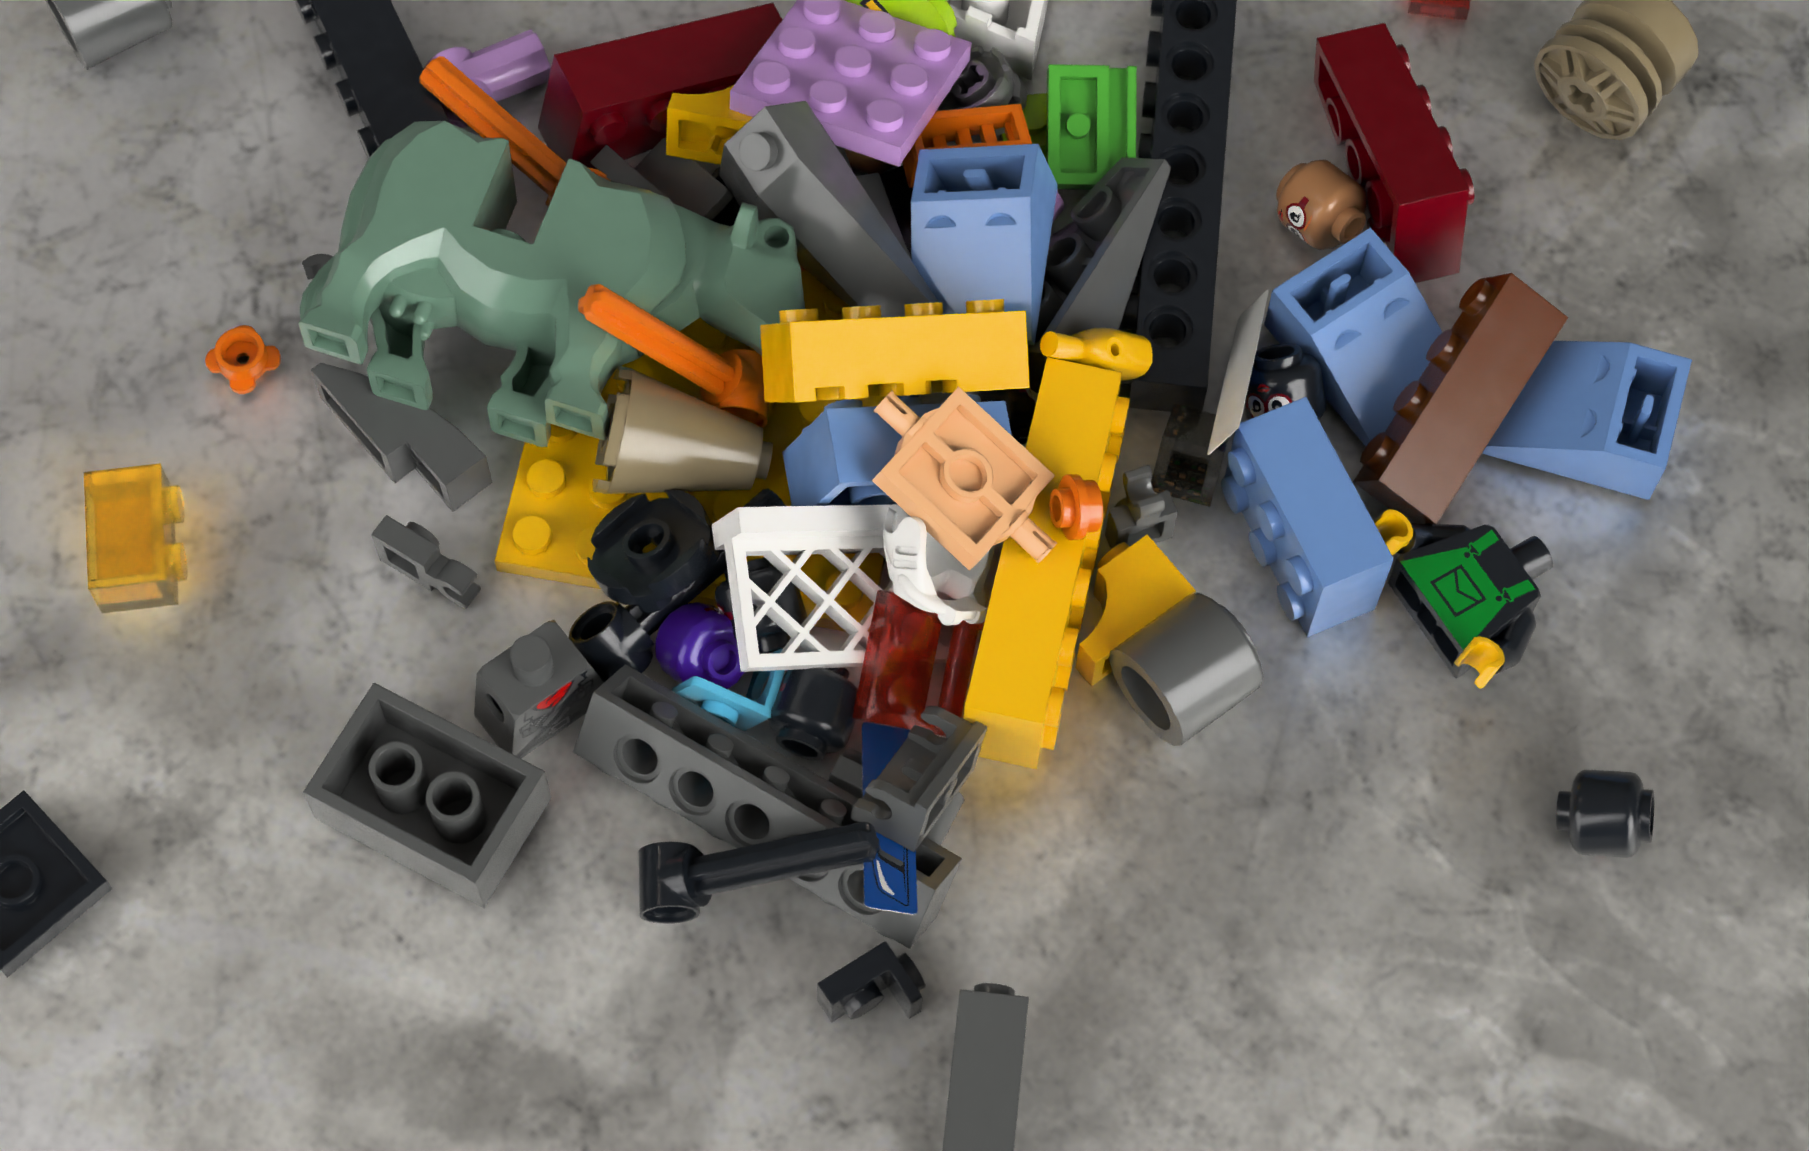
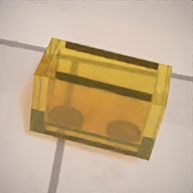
(132, 538)

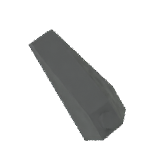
(798, 175)
(1098, 254)

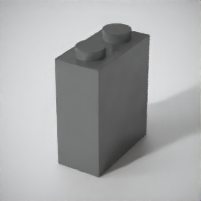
(986, 1069)

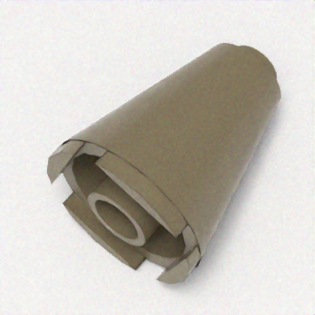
(676, 442)

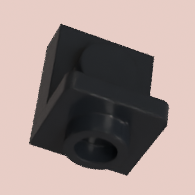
(859, 984)

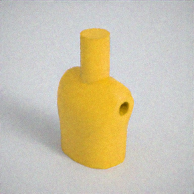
(1102, 349)

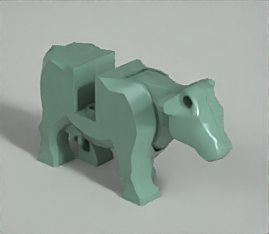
(433, 252)

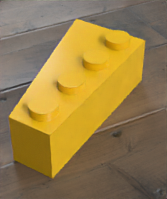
(898, 354)

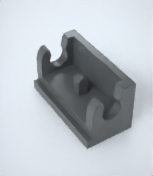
(921, 778)

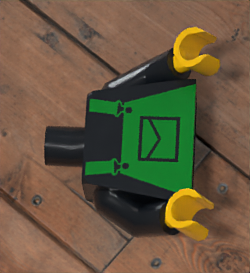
(1466, 590)

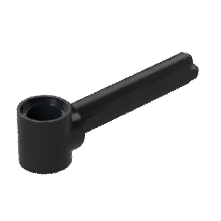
(621, 636)
(680, 879)

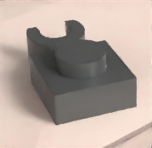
(417, 555)

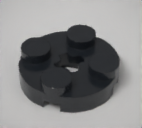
(652, 578)

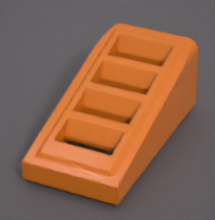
(961, 124)

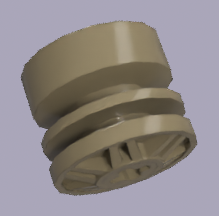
(1616, 63)

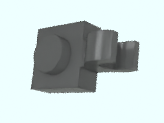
(1141, 511)

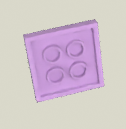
(859, 71)

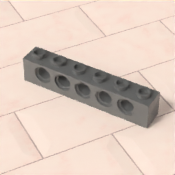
(740, 790)

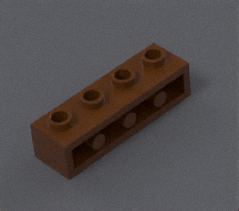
(1459, 398)

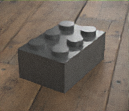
(428, 794)

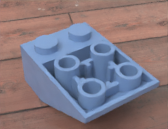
(984, 226)
(1362, 326)
(1597, 415)

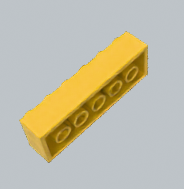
(1041, 606)

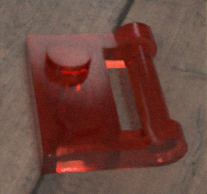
(901, 665)

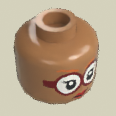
(1321, 204)

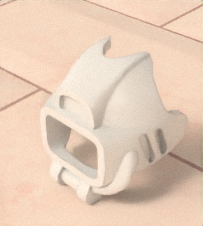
(924, 566)

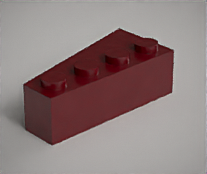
(623, 87)
(1395, 149)

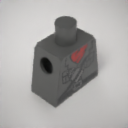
(538, 688)

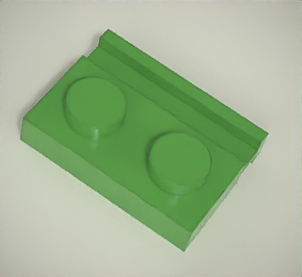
(1089, 121)

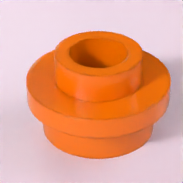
(1076, 506)

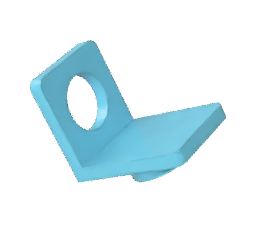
(732, 707)

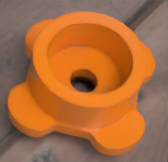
(238, 343)

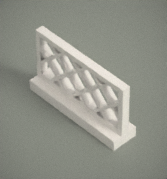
(804, 532)

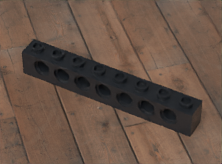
(1198, 156)

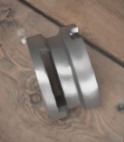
(985, 83)

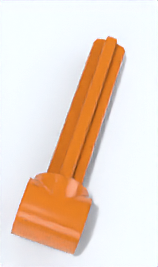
(493, 121)
(725, 380)

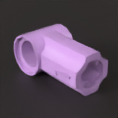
(501, 68)

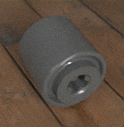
(108, 27)
(1187, 668)

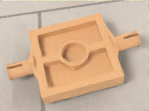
(964, 478)

